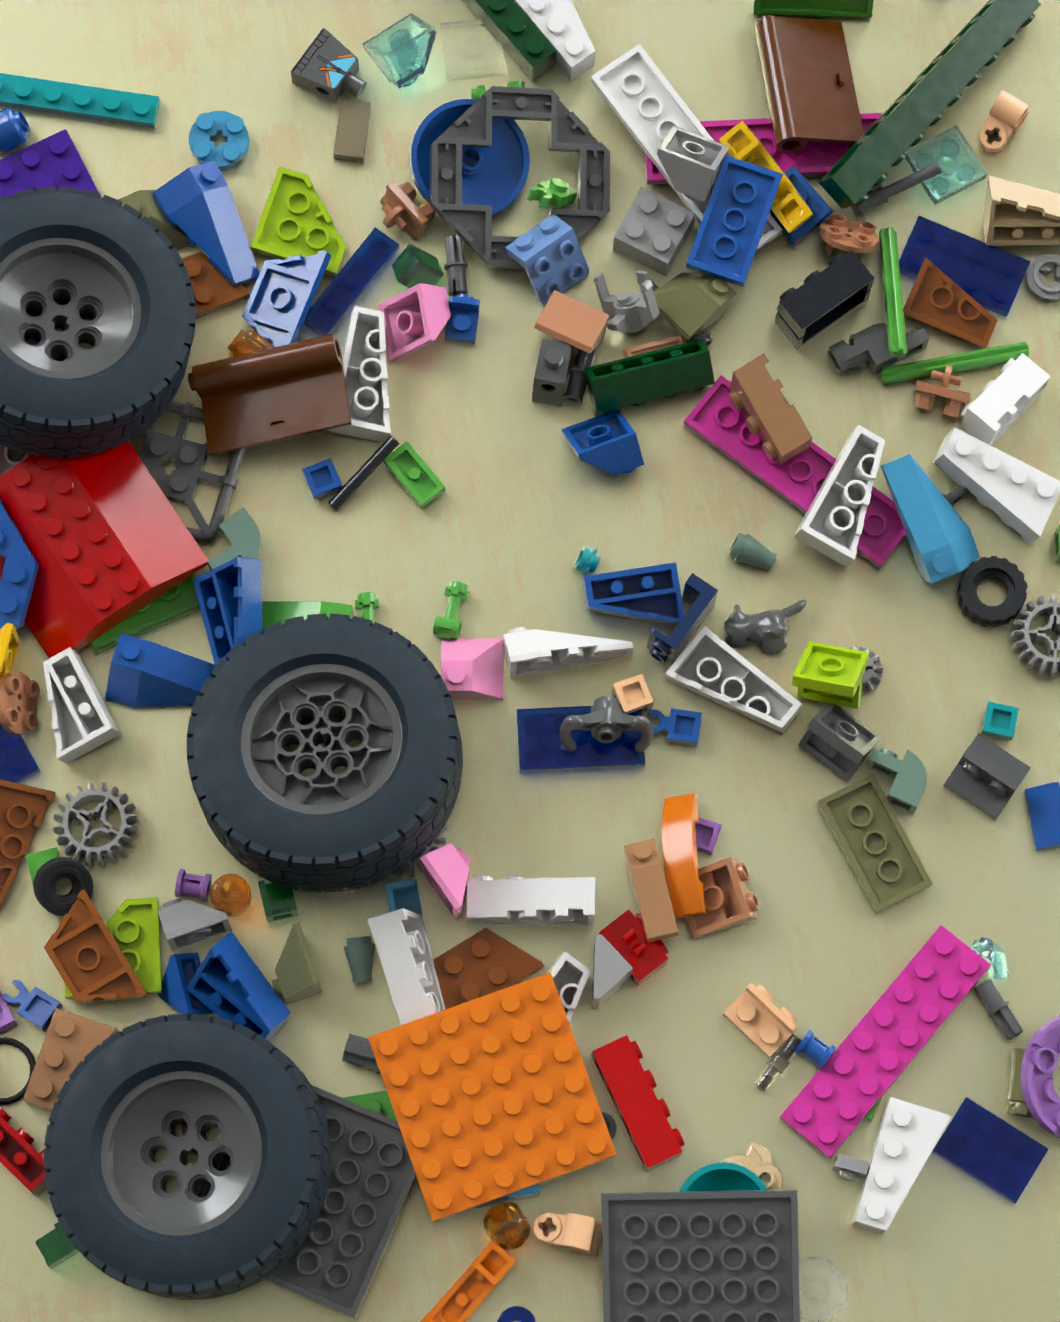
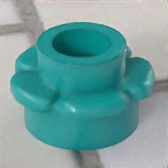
(587, 560)

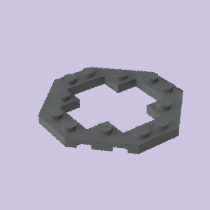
(474, 129)

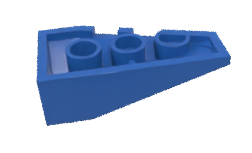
(207, 213)
(153, 675)

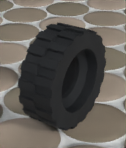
(999, 569)

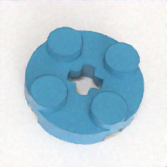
(219, 123)

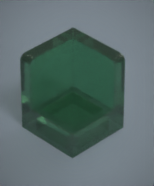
(417, 267)
(277, 901)
(56, 1247)

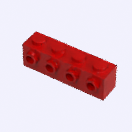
(636, 1102)
(20, 1156)

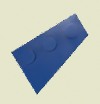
(637, 594)
(230, 603)
(238, 990)

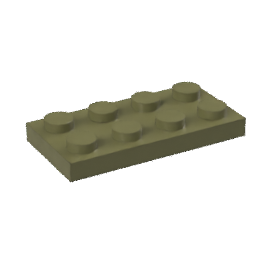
(874, 843)

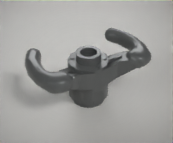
(606, 724)

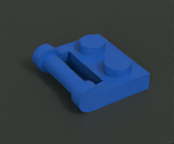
(816, 203)

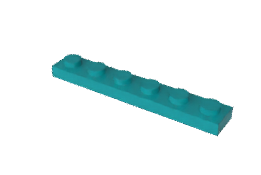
(78, 100)

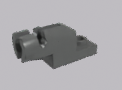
(872, 347)

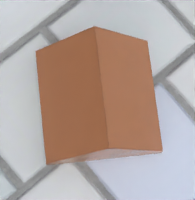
(573, 322)

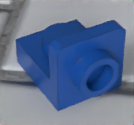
(463, 320)

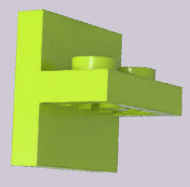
(831, 674)

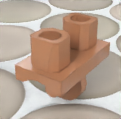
(403, 212)
(955, 398)

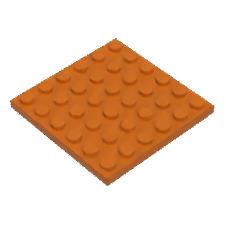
(492, 1097)

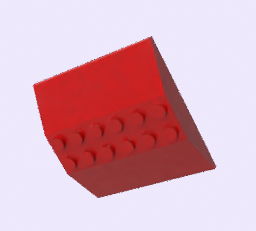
(100, 542)

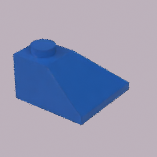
(606, 443)

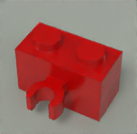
(629, 939)

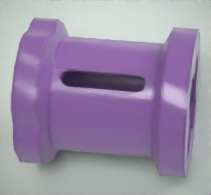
(193, 885)

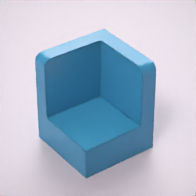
(403, 895)

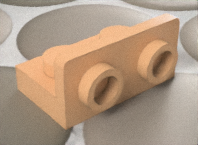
(761, 1020)

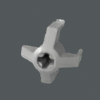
(628, 310)

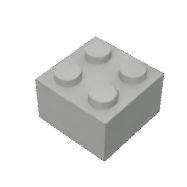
(653, 231)

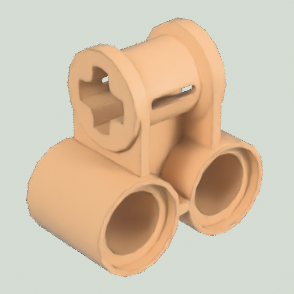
(1006, 118)
(573, 1232)

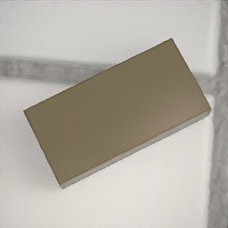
(352, 130)

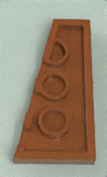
(20, 816)

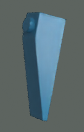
(932, 526)

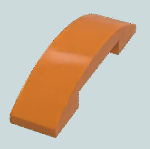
(680, 855)
(472, 1286)

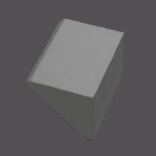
(609, 971)

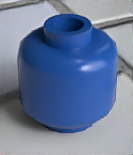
(13, 129)

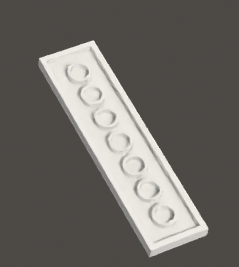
(649, 110)

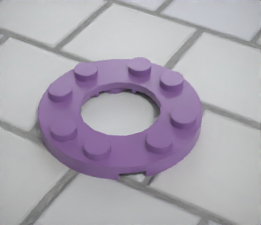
(1036, 1076)

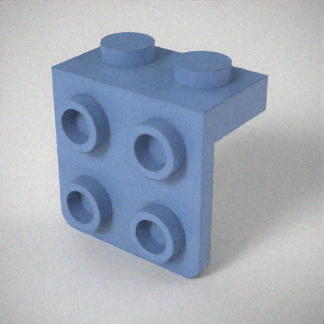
(550, 257)

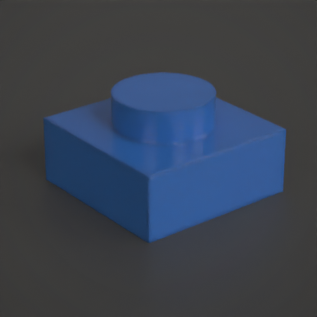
(322, 478)

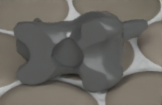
(765, 628)

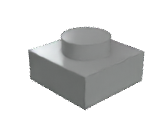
(850, 1168)

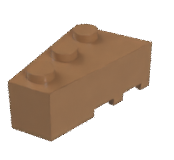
(768, 411)
(64, 1047)

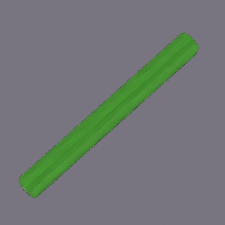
(892, 292)
(959, 363)

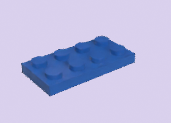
(734, 221)

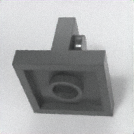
(839, 740)
(986, 776)

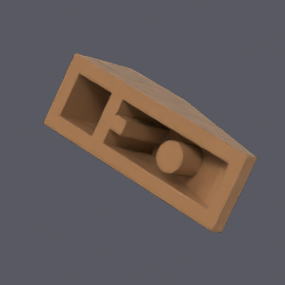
(650, 890)

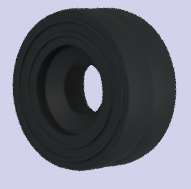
(50, 873)

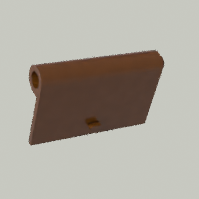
(807, 82)
(276, 385)

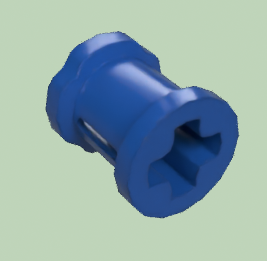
(815, 1049)

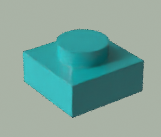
(1000, 720)

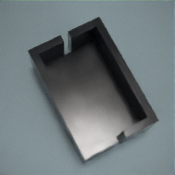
(823, 298)

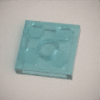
(957, 162)

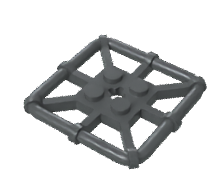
(190, 458)

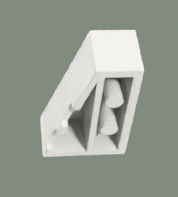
(1004, 399)
(77, 707)

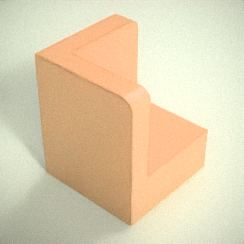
(633, 694)

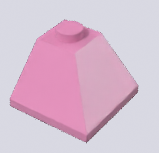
(414, 319)
(473, 668)
(448, 875)

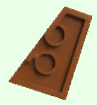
(947, 307)

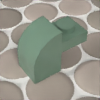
(242, 537)
(908, 777)

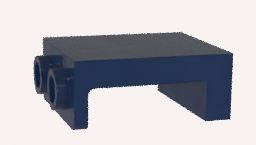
(702, 601)

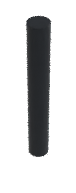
(364, 472)

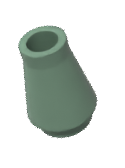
(751, 552)
(360, 957)

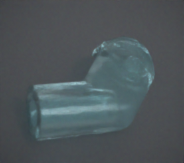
(994, 953)

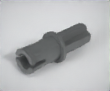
(455, 265)
(578, 380)
(998, 1009)

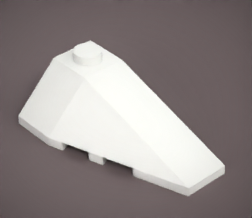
(544, 651)

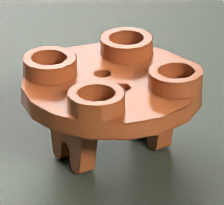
(848, 235)
(18, 703)

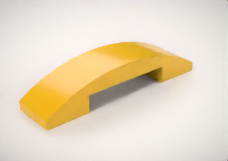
(788, 203)

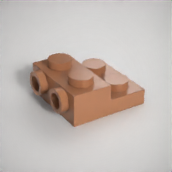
(725, 898)

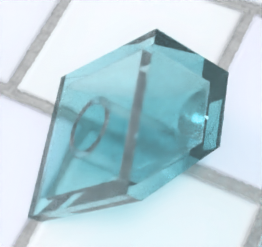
(402, 50)

